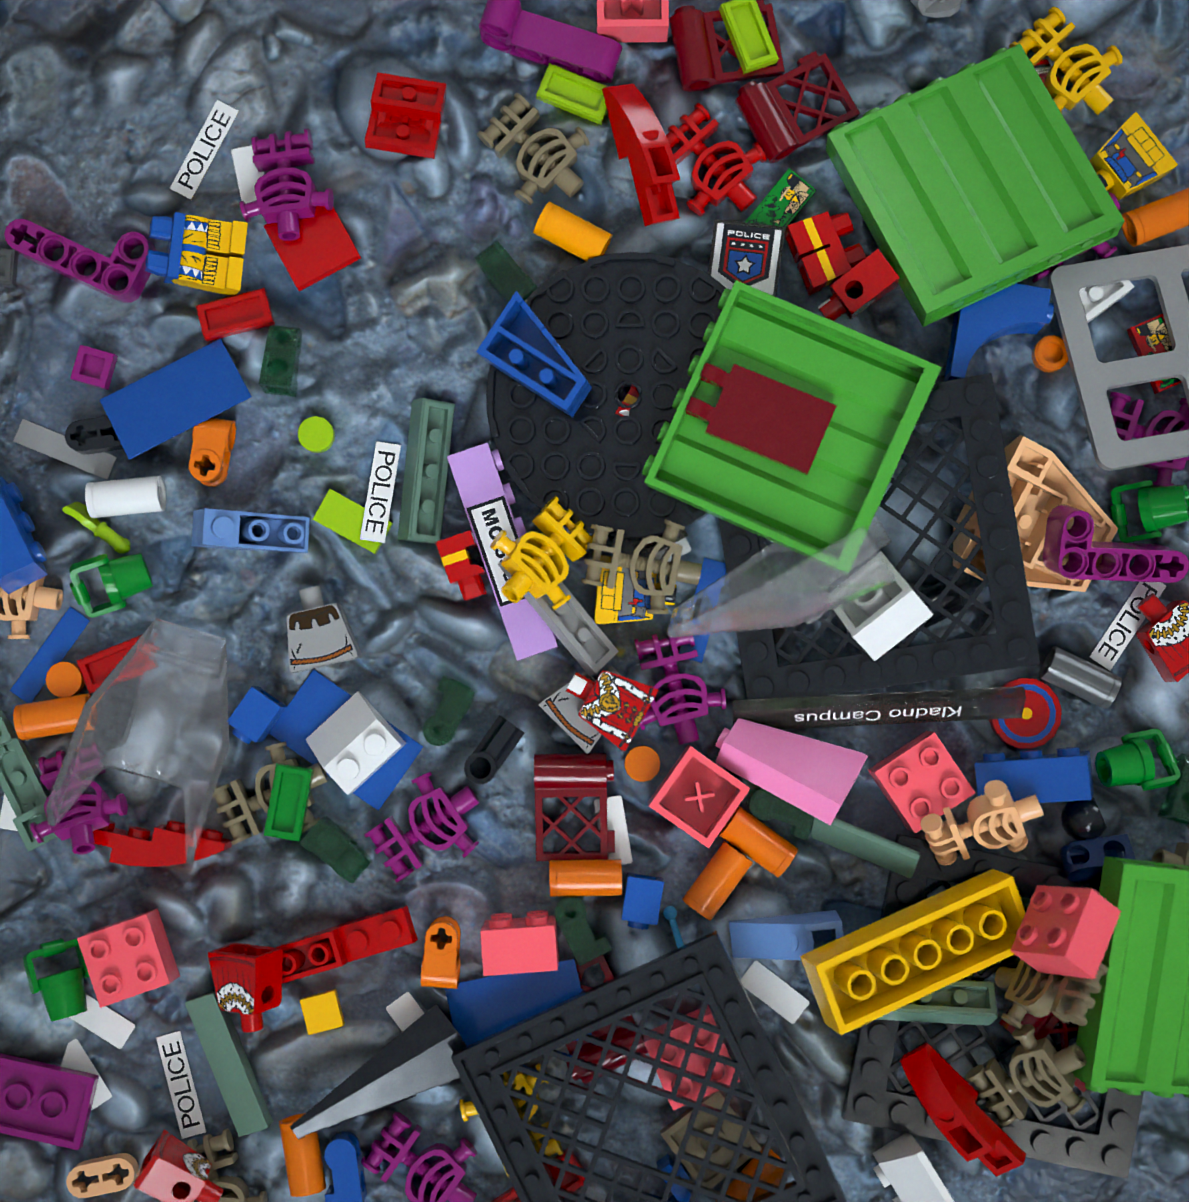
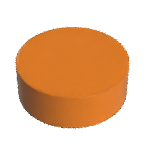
(1049, 354)
(64, 679)
(642, 763)

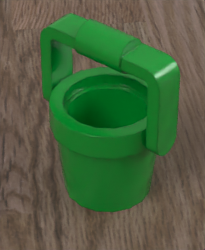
(1157, 507)
(120, 576)
(1134, 763)
(63, 991)

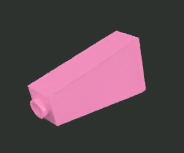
(791, 766)

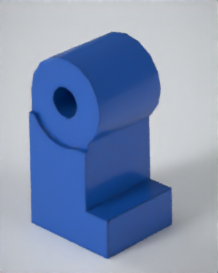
(344, 1159)

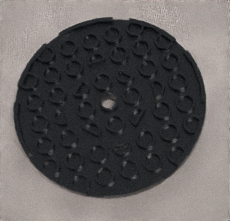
(622, 325)

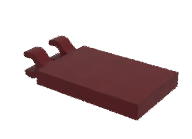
(764, 416)

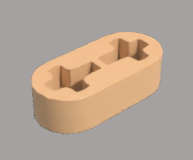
(103, 1184)

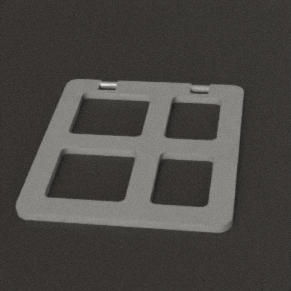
(1095, 378)

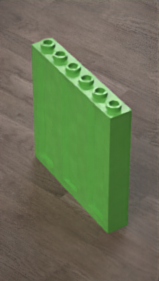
(972, 184)
(877, 407)
(1141, 1015)

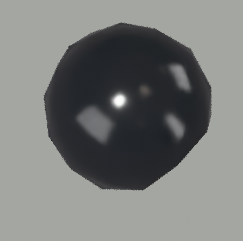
(1082, 819)

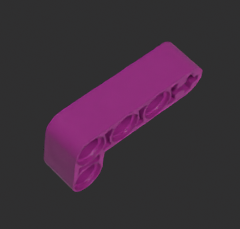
(548, 41)
(77, 257)
(1115, 555)

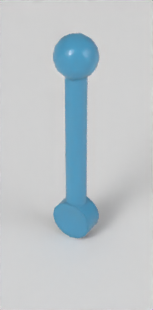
(670, 913)

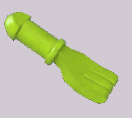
(101, 530)

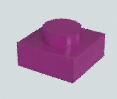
(94, 367)

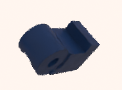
(1085, 858)

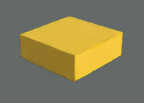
(322, 1011)

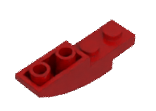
(650, 157)
(163, 848)
(347, 943)
(953, 1110)

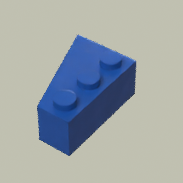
(532, 357)
(19, 554)
(1049, 776)

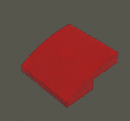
(406, 115)
(319, 250)

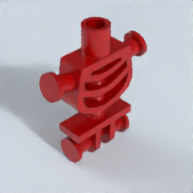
(731, 178)

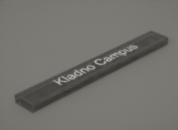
(883, 708)

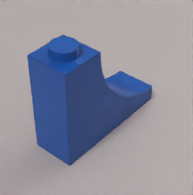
(1005, 313)

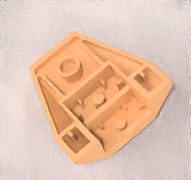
(1037, 487)

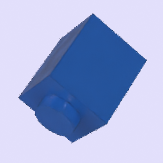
(256, 715)
(642, 900)

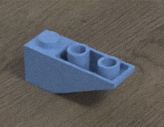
(249, 531)
(784, 936)

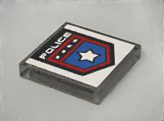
(746, 254)

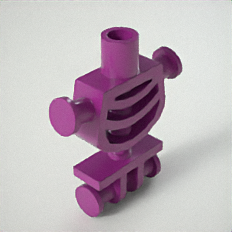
(285, 191)
(1132, 429)
(683, 719)
(454, 807)
(85, 815)
(451, 1189)

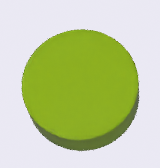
(316, 434)

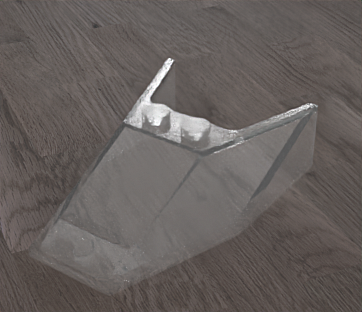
(785, 587)
(156, 719)

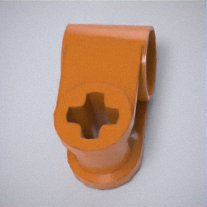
(212, 443)
(441, 959)

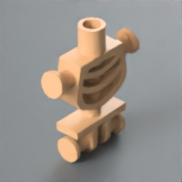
(27, 605)
(991, 820)

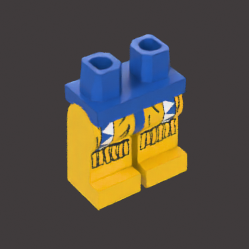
(199, 252)

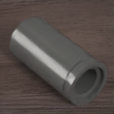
(1080, 677)

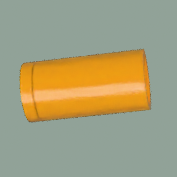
(571, 232)

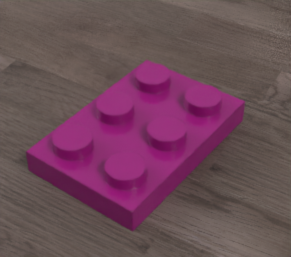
(45, 1101)

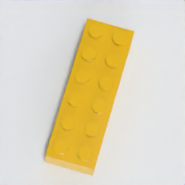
(915, 951)

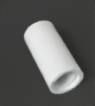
(125, 496)

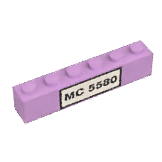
(489, 512)

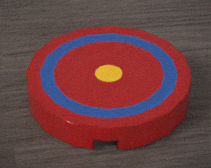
(1039, 718)

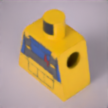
(1132, 159)
(623, 601)

